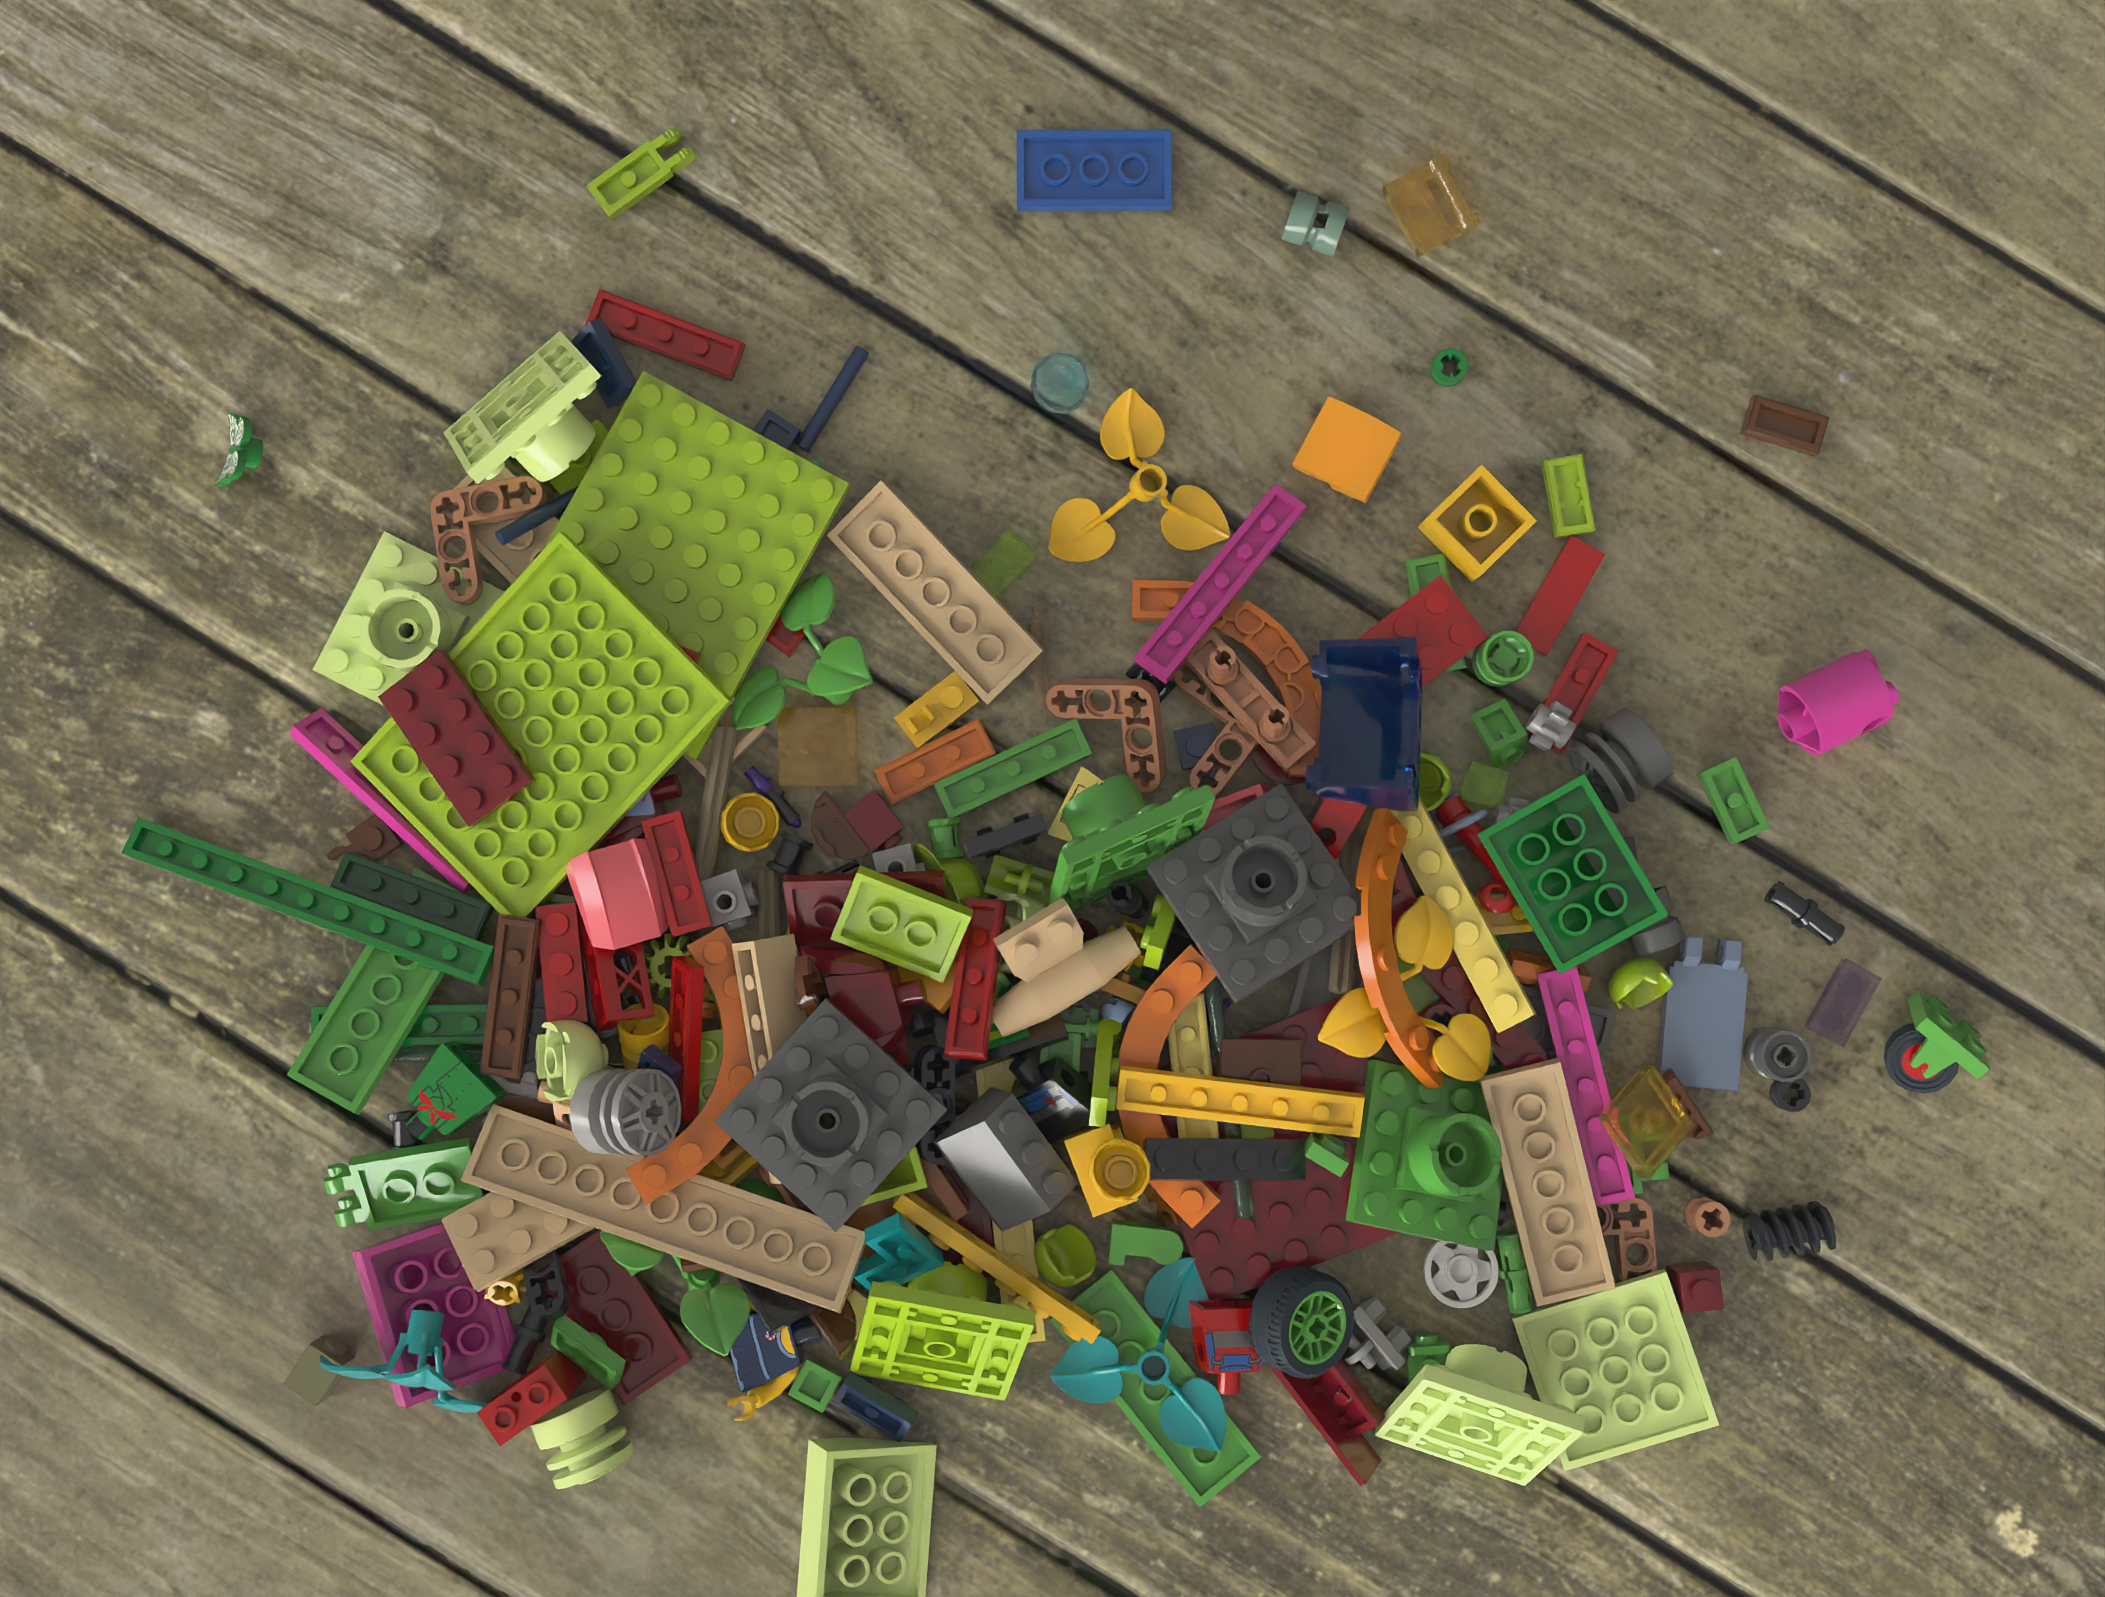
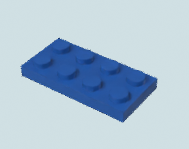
(1094, 170)

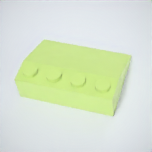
(866, 1518)

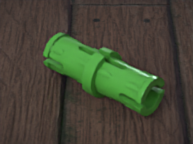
(1514, 1272)

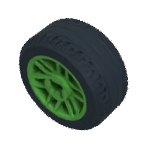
(1301, 1321)

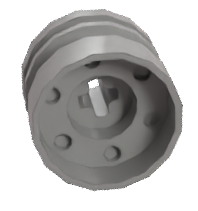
(625, 1111)

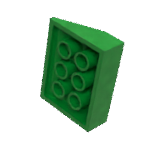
(1572, 874)

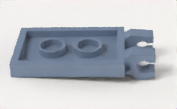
(1704, 1016)

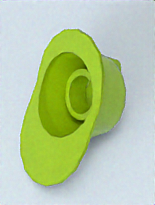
(961, 876)

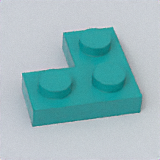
(900, 1255)

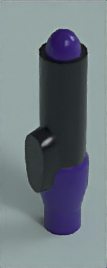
(770, 789)

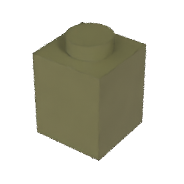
(309, 1378)

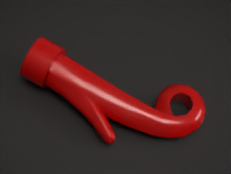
(1455, 810)

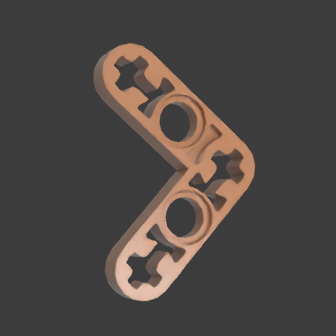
(470, 515)
(1122, 708)
(1232, 731)
(1627, 1233)

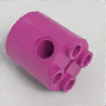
(1836, 703)

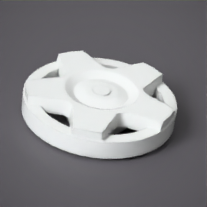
(1460, 1271)

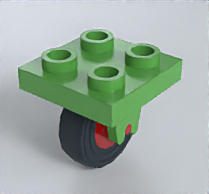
(1930, 1049)

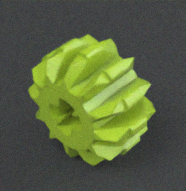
(661, 957)

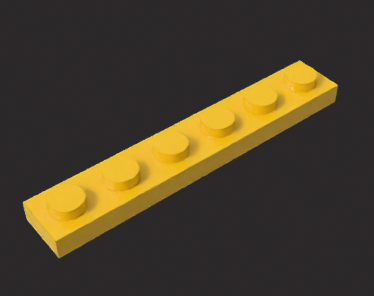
(1240, 1101)
(1008, 1274)

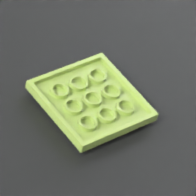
(1619, 1364)

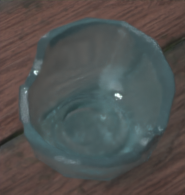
(1059, 382)

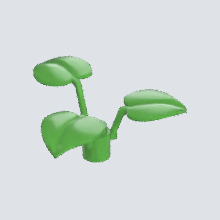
(833, 676)
(710, 1309)

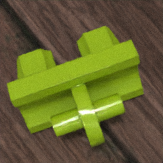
(1018, 878)

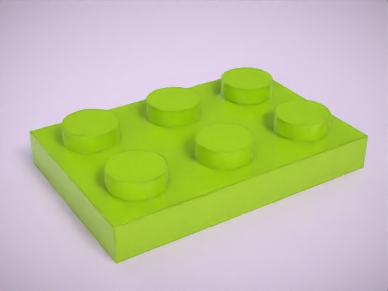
(901, 924)

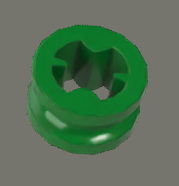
(1461, 367)

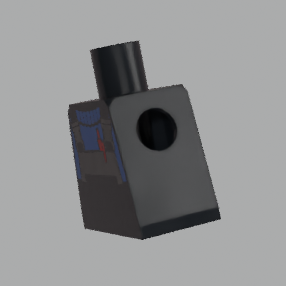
(1052, 1095)

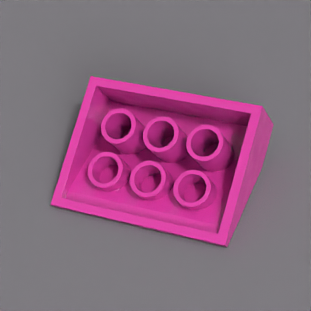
(427, 1275)

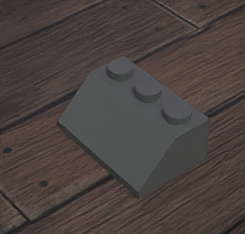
(1005, 1160)

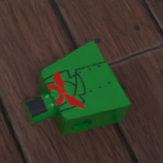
(450, 1092)

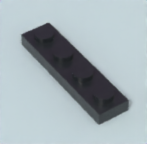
(1225, 1159)

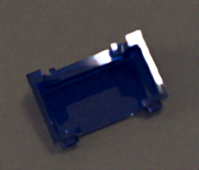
(1369, 723)

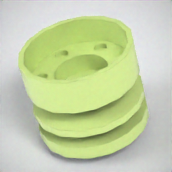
(583, 1438)

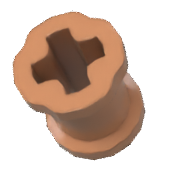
(1720, 1216)

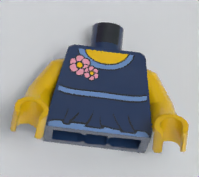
(768, 1362)

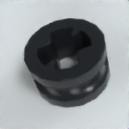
(1796, 1103)

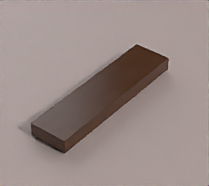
(510, 996)

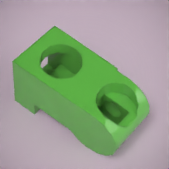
(1143, 1240)

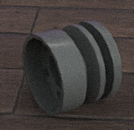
(1621, 759)

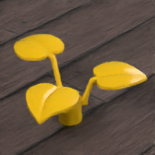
(1135, 431)
(1420, 939)

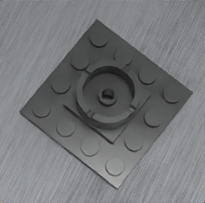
(1251, 930)
(840, 1072)

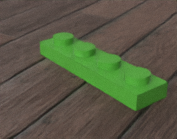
(1013, 769)

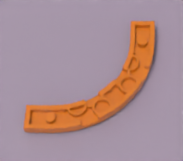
(1261, 638)
(1376, 951)
(1143, 1048)
(703, 1137)

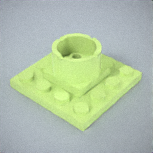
(529, 416)
(393, 596)
(1480, 1415)

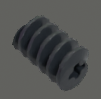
(1789, 1228)

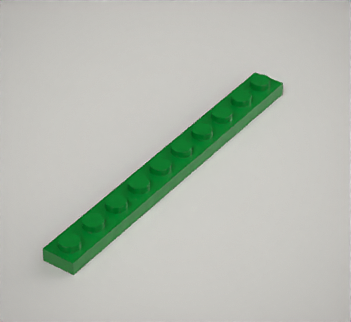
(310, 901)

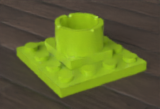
(942, 1334)

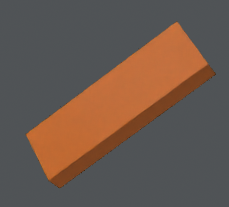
(935, 762)

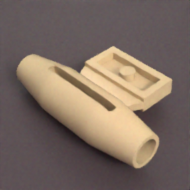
(1055, 965)

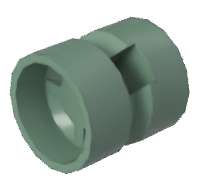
(1302, 217)

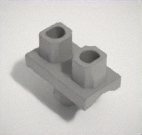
(1370, 1344)

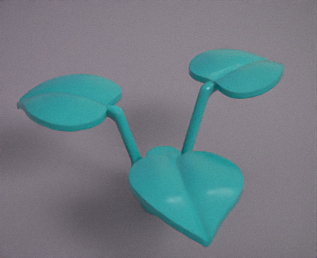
(422, 1338)
(1091, 1371)

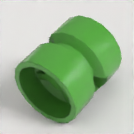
(1502, 658)

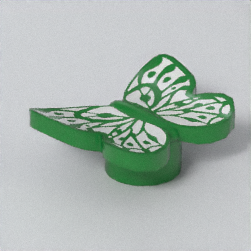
(243, 450)

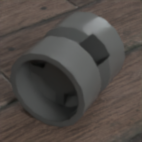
(1661, 933)
(1777, 1054)

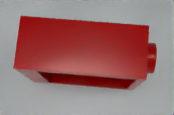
(531, 1396)

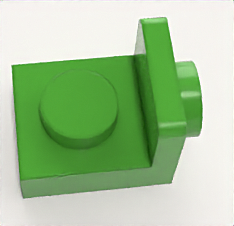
(1500, 733)
(1423, 1350)

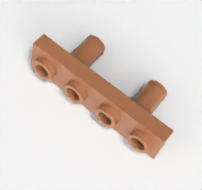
(1250, 701)

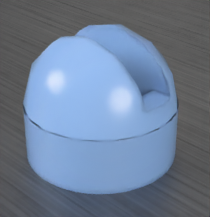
(1118, 1010)

